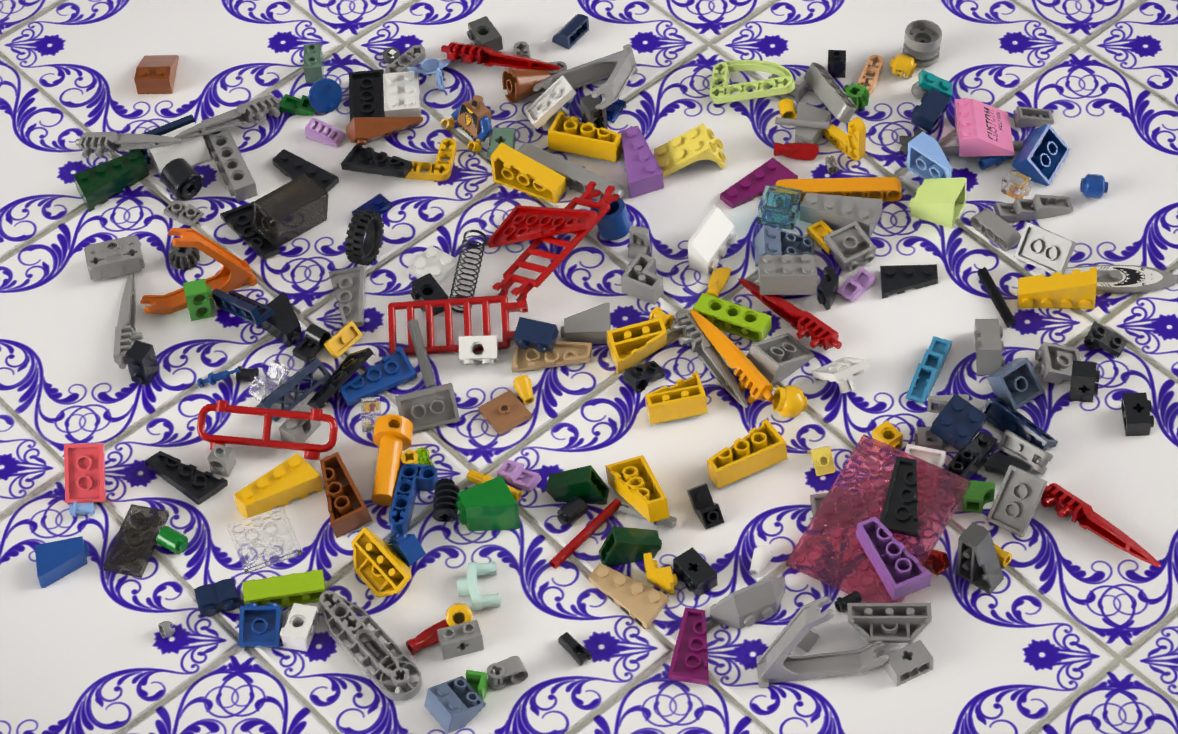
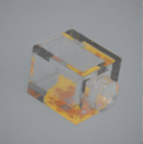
(1016, 185)

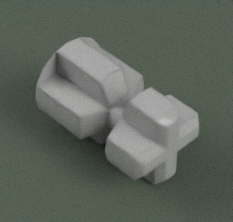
(831, 165)

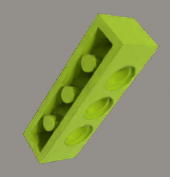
(734, 318)

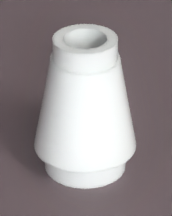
(761, 557)

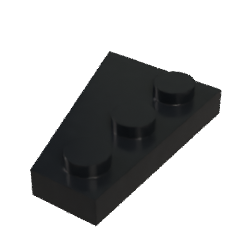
(903, 277)

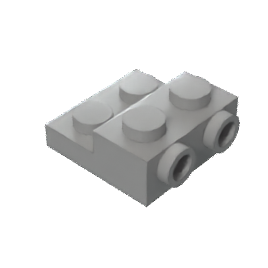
(850, 246)
(1056, 362)

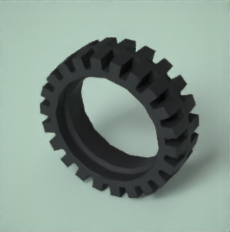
(363, 222)

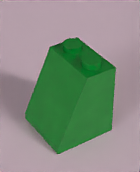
(488, 507)

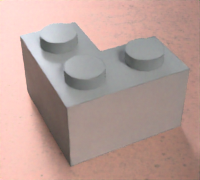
(641, 279)

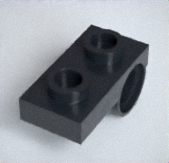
(1101, 337)
(312, 343)
(640, 375)

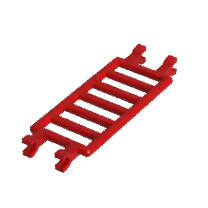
(527, 283)

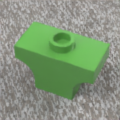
(978, 495)

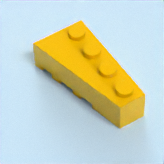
(583, 139)
(526, 174)
(1058, 290)

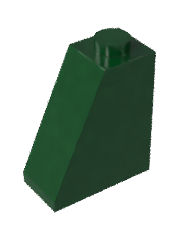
(578, 482)
(628, 545)

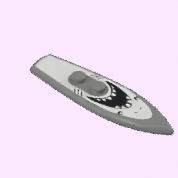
(1129, 278)

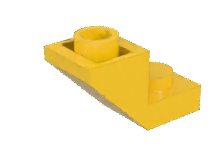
(659, 577)

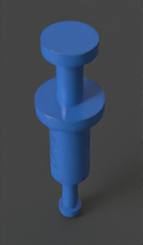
(212, 378)

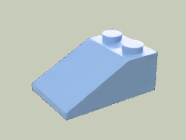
(927, 158)

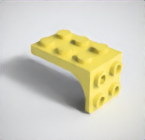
(688, 148)

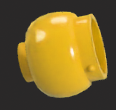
(789, 401)

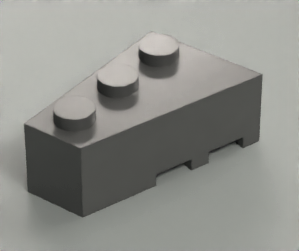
(978, 559)

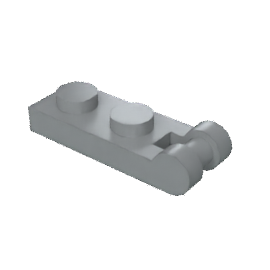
(1024, 451)

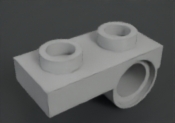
(639, 241)

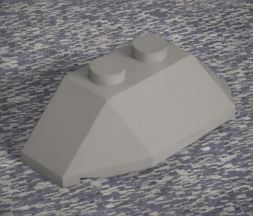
(749, 604)
(889, 620)

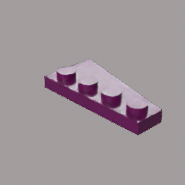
(755, 183)
(690, 652)

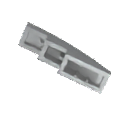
(1039, 208)

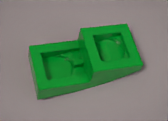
(296, 106)

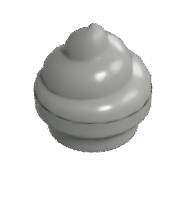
(917, 91)

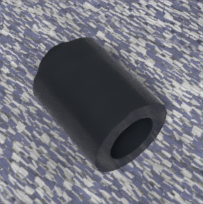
(572, 511)

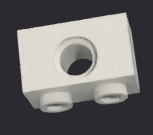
(469, 343)
(300, 627)

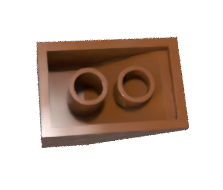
(156, 74)

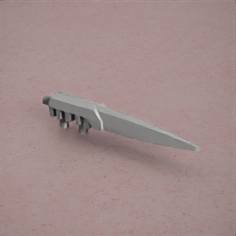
(244, 112)
(105, 141)
(125, 329)
(707, 353)

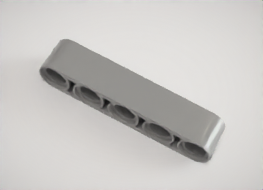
(830, 92)

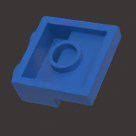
(260, 625)

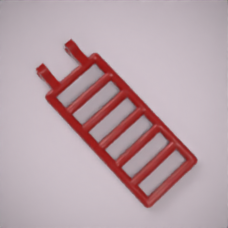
(507, 335)

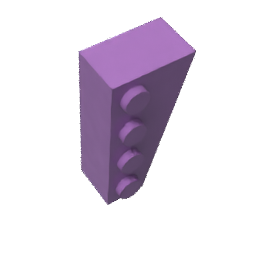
(640, 164)
(893, 563)

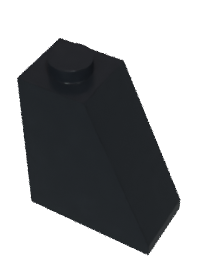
(284, 322)

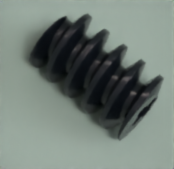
(445, 500)

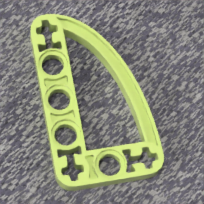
(718, 92)

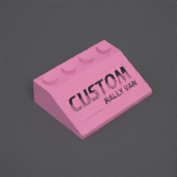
(982, 129)

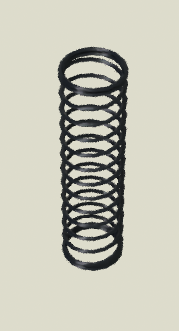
(474, 246)

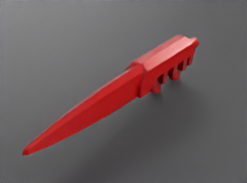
(486, 55)
(801, 320)
(1069, 504)

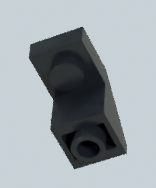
(828, 290)
(704, 507)

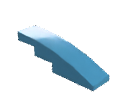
(929, 370)

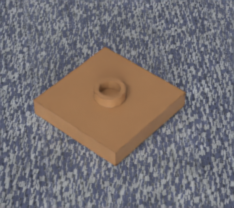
(505, 412)

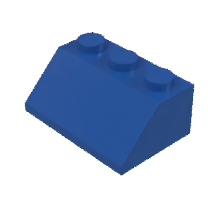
(1041, 155)

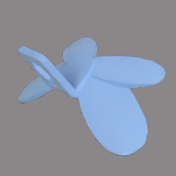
(433, 66)

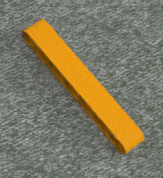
(870, 187)

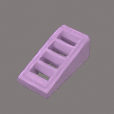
(313, 130)

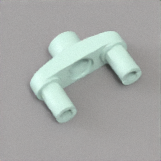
(469, 586)

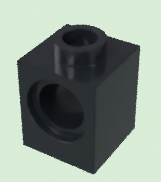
(837, 63)

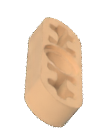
(869, 69)

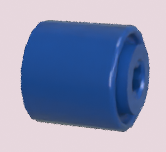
(615, 222)

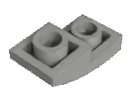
(183, 214)

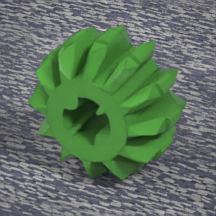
(858, 95)

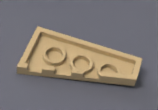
(563, 354)
(635, 597)

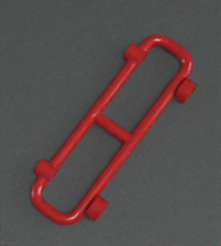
(312, 451)

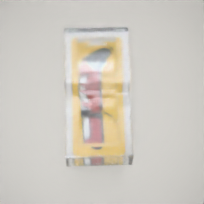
(370, 412)

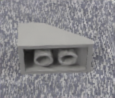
(779, 357)

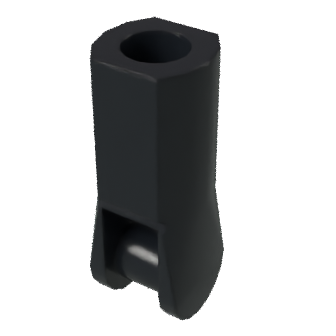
(574, 648)

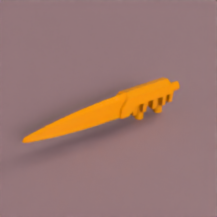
(749, 374)

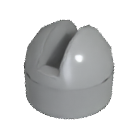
(165, 629)

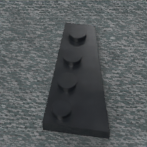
(372, 162)
(339, 377)

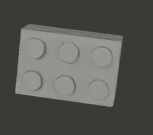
(787, 274)

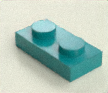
(929, 81)

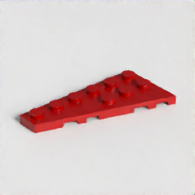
(534, 222)

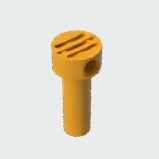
(392, 437)

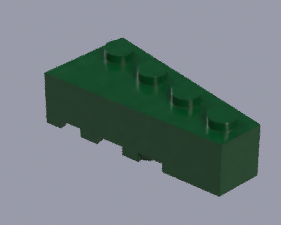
(110, 178)

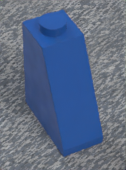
(60, 559)

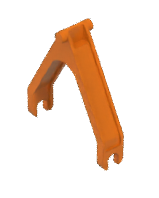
(232, 275)

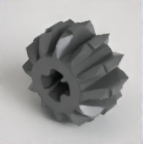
(183, 257)

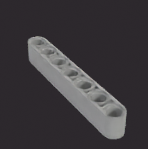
(576, 176)

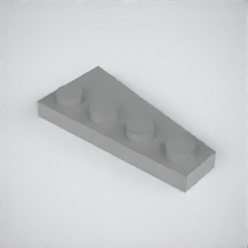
(350, 293)

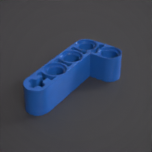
(410, 480)

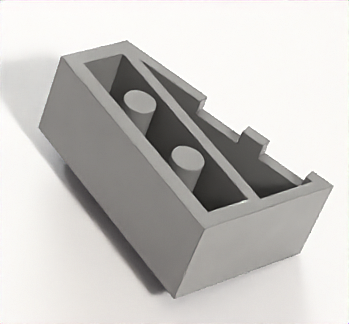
(988, 346)

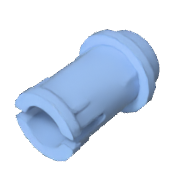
(81, 508)

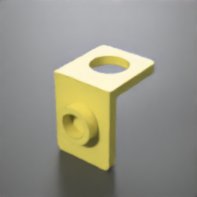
(822, 460)

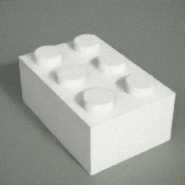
(402, 94)

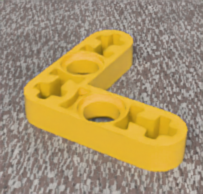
(852, 144)
(439, 166)

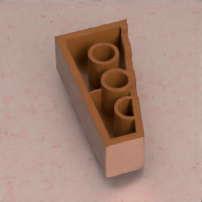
(343, 498)

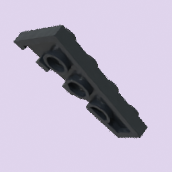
(295, 166)
(241, 222)
(185, 478)
(901, 501)

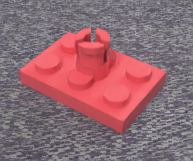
(84, 472)

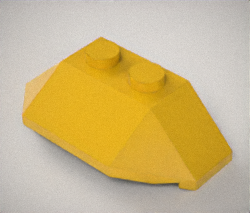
(379, 564)

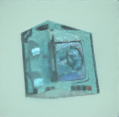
(779, 207)

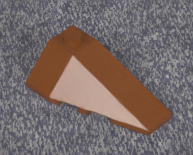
(369, 129)

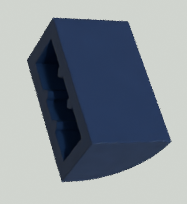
(572, 31)

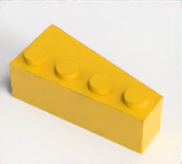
(747, 456)
(278, 487)
(639, 487)

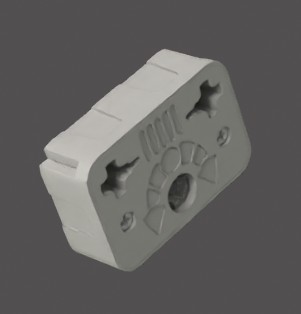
(114, 258)

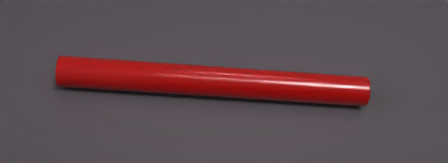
(577, 541)

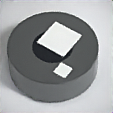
(390, 55)

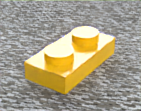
(818, 232)
(343, 339)

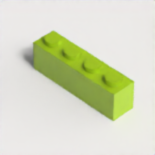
(286, 589)

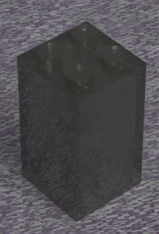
(290, 210)

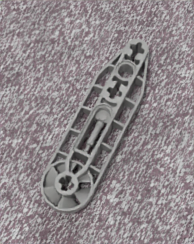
(390, 670)

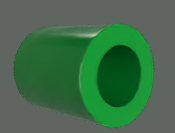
(172, 540)

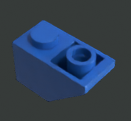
(406, 547)

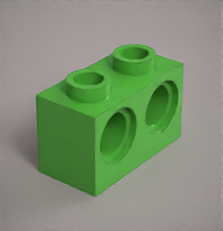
(198, 299)

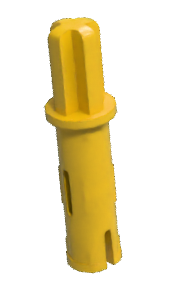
(478, 478)

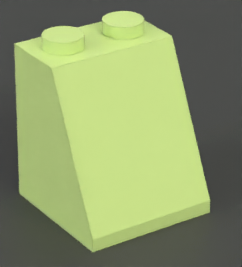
(939, 200)

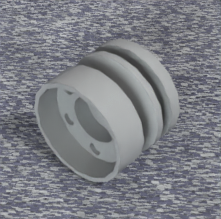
(922, 42)

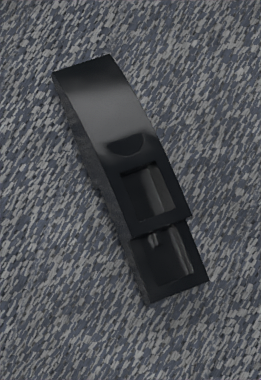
(971, 459)

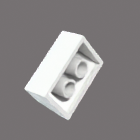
(191, 149)
(710, 241)

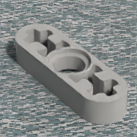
(413, 55)

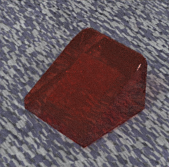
(937, 562)

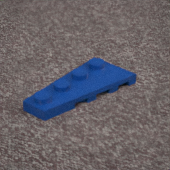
(385, 375)

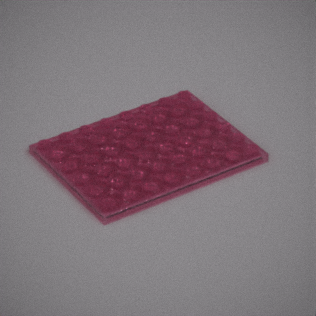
(830, 544)

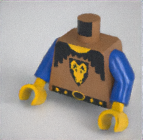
(473, 119)

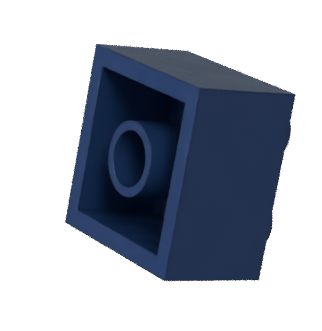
(958, 423)

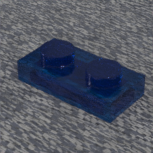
(376, 204)

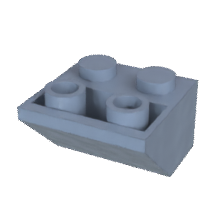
(453, 703)

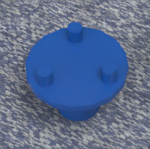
(325, 95)

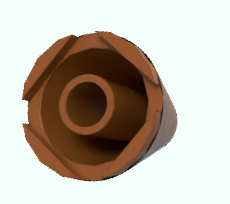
(521, 82)

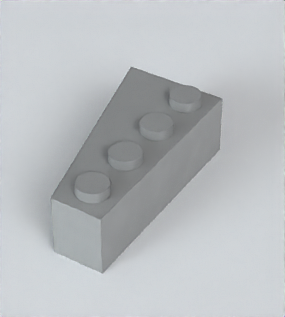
(841, 210)

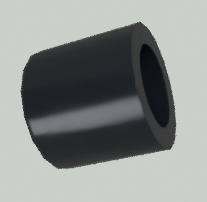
(181, 179)

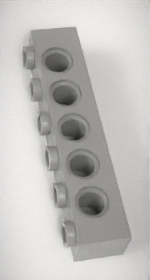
(231, 164)

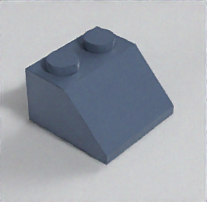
(1016, 383)

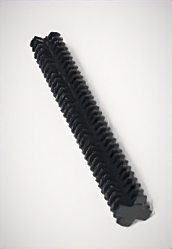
(996, 297)

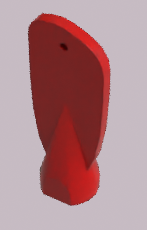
(797, 151)
(426, 638)

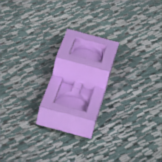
(858, 285)
(515, 474)

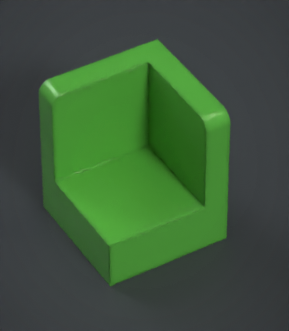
(478, 681)

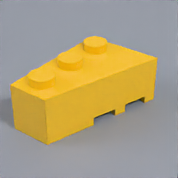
(635, 342)
(677, 401)

